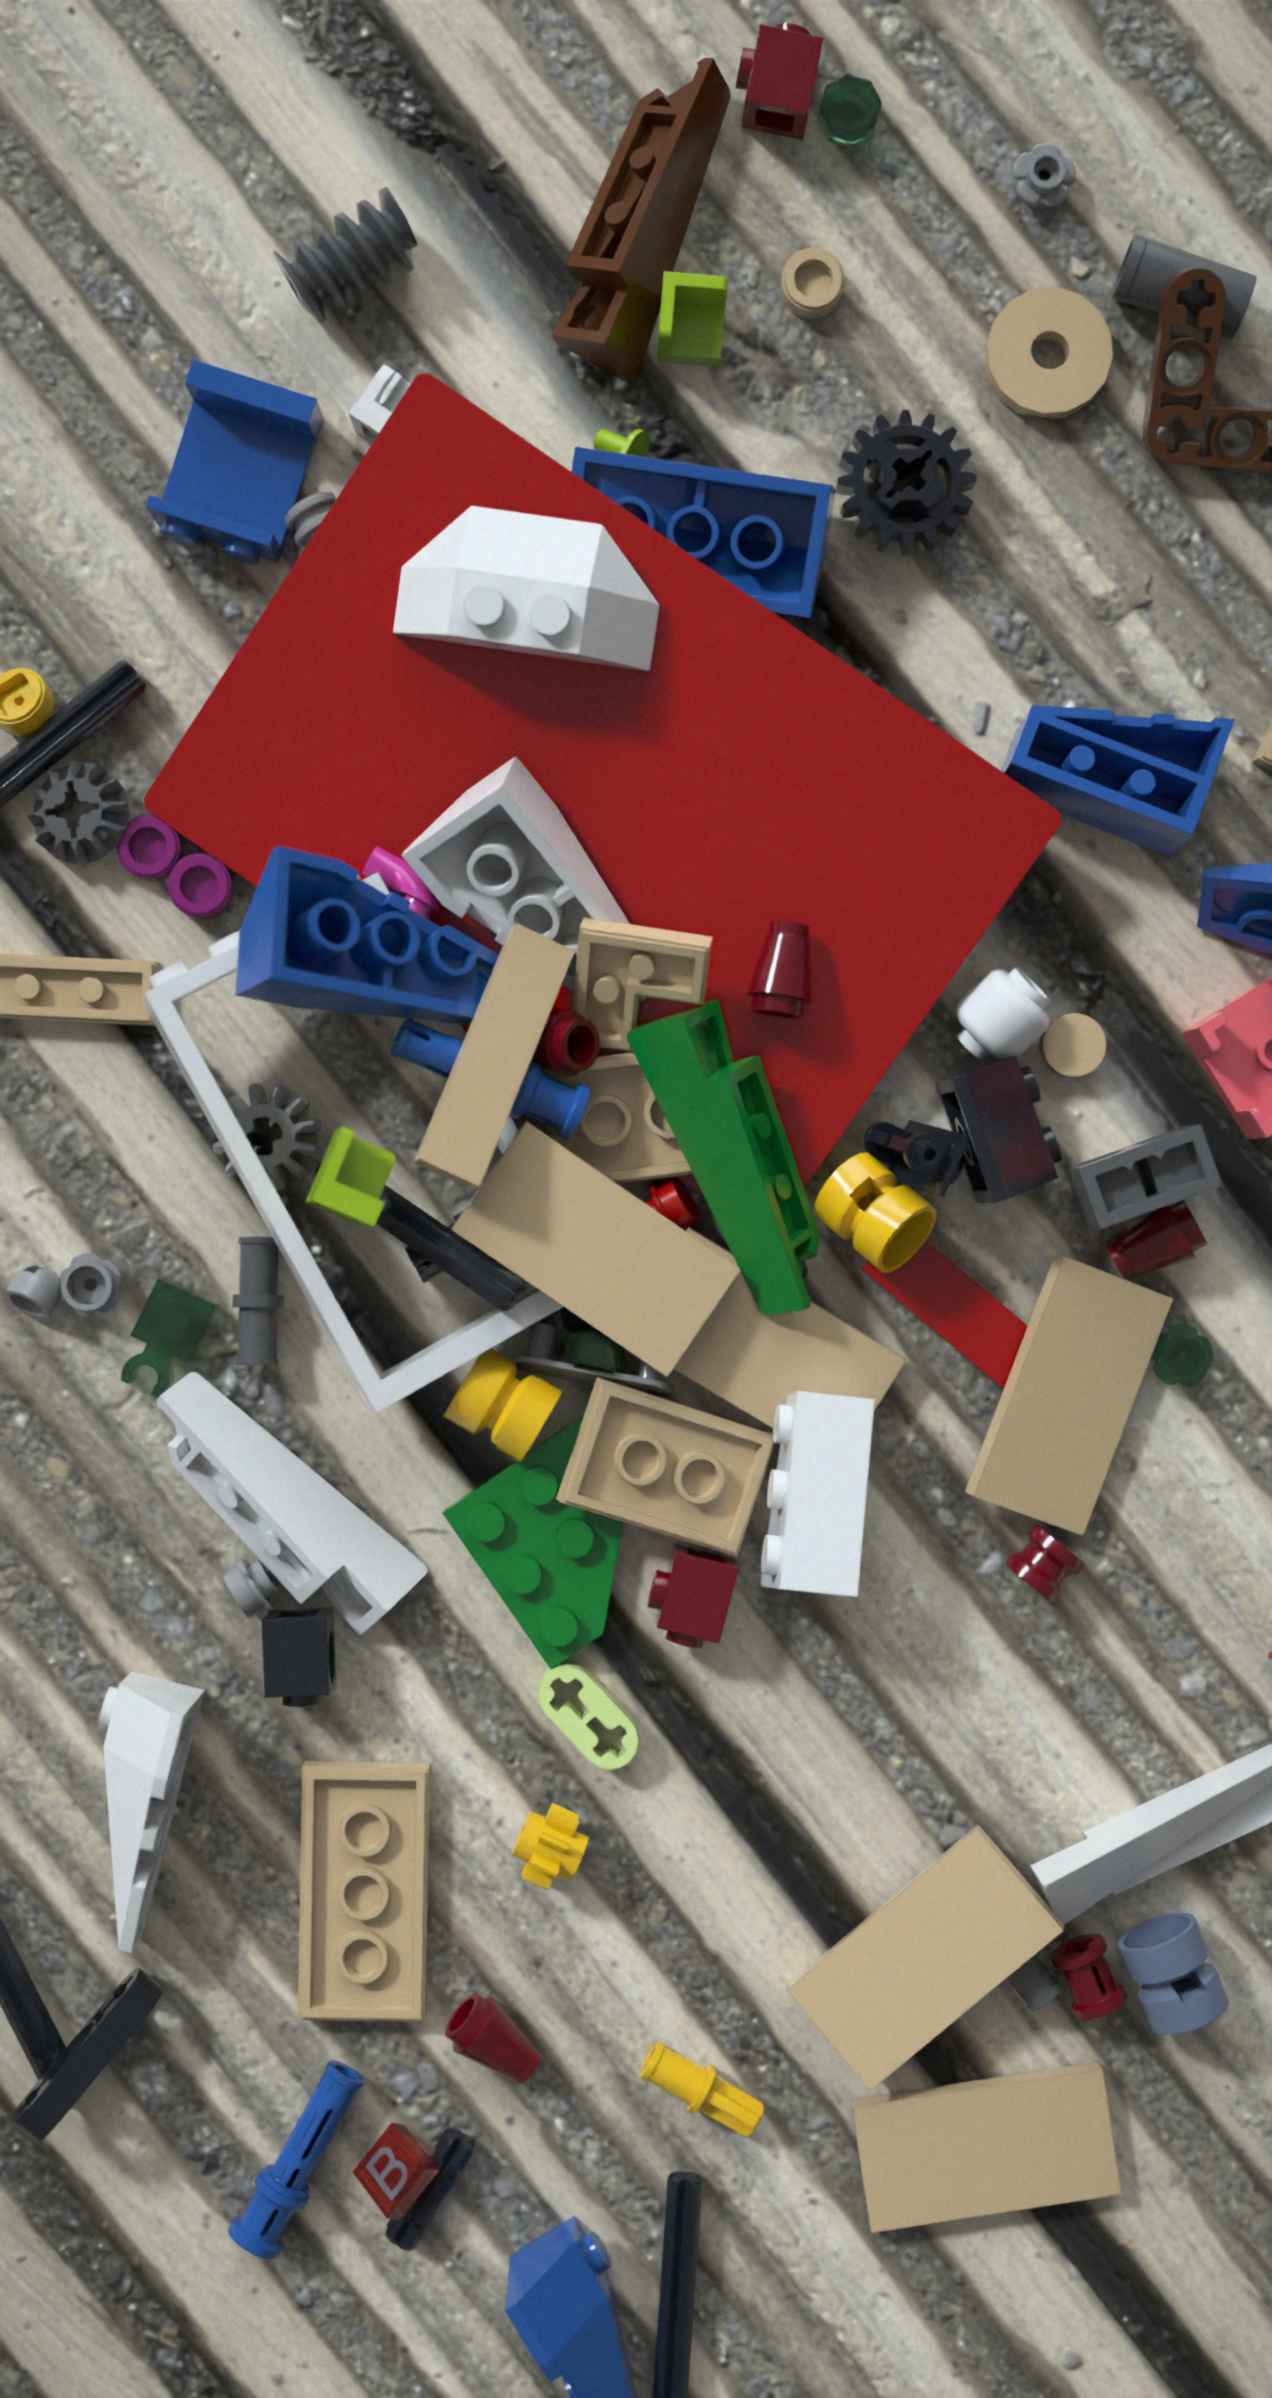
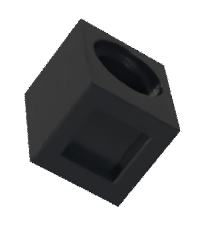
(299, 1655)

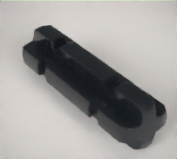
(451, 2155)

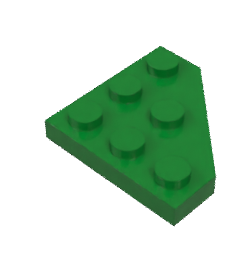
(542, 1554)

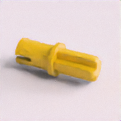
(702, 2089)

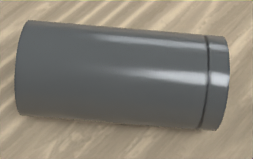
(1152, 263)

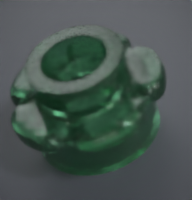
(1197, 1360)

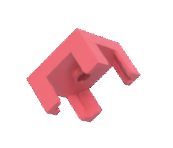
(1237, 1057)

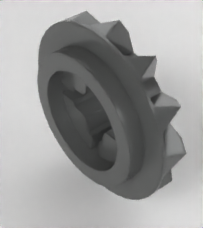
(97, 831)

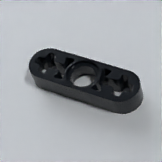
(87, 2055)

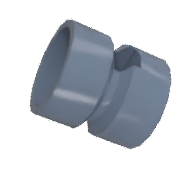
(1177, 1985)

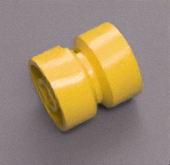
(879, 1216)
(503, 1403)

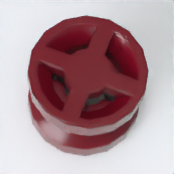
(1044, 1563)

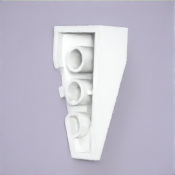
(511, 861)
(145, 1764)

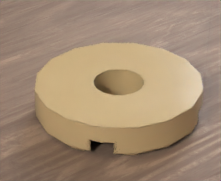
(1057, 317)

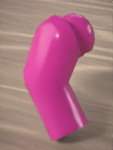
(402, 880)

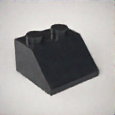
(1006, 1143)

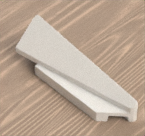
(284, 1508)
(1159, 1835)

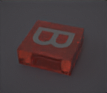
(395, 2171)

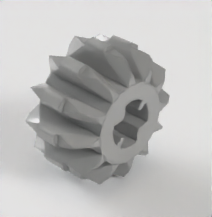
(284, 1149)

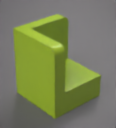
(692, 318)
(352, 1179)

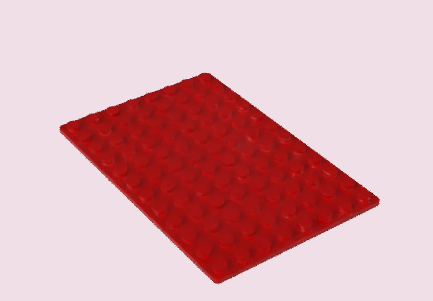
(706, 792)

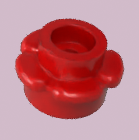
(674, 1202)

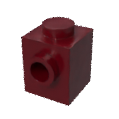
(779, 79)
(693, 1596)

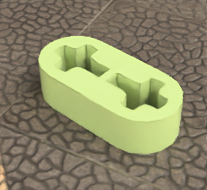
(577, 1725)

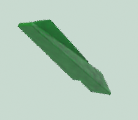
(734, 1149)

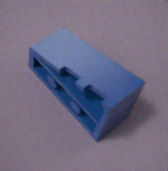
(1120, 772)

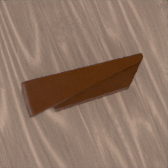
(641, 223)

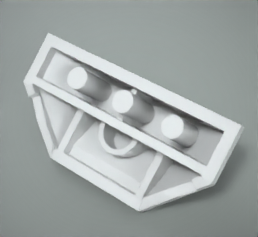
(529, 590)

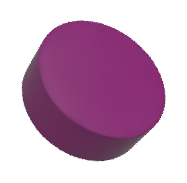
(149, 848)
(201, 886)

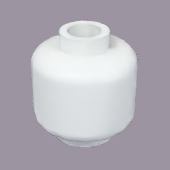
(1002, 1015)

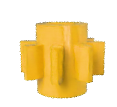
(550, 1846)

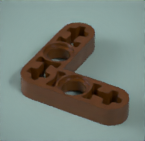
(1193, 399)

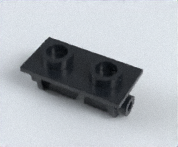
(919, 1155)

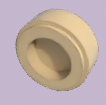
(812, 283)
(1073, 1045)

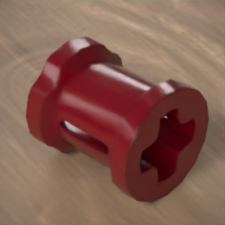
(1089, 1976)

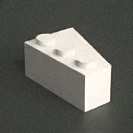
(818, 1494)

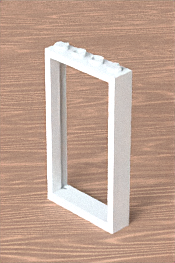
(419, 1369)

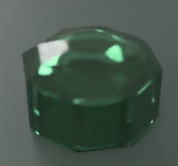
(849, 110)
(593, 1351)

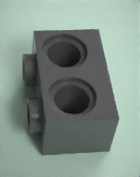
(1143, 1177)

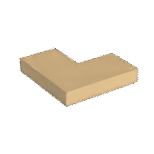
(632, 961)

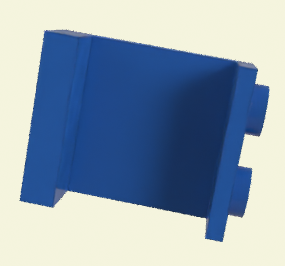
(238, 464)

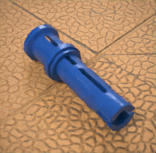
(538, 1095)
(284, 2185)

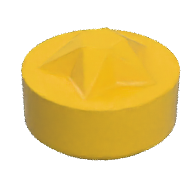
(24, 701)

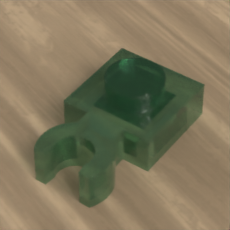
(172, 1327)

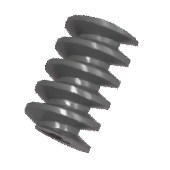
(349, 255)

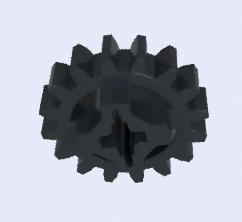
(890, 463)

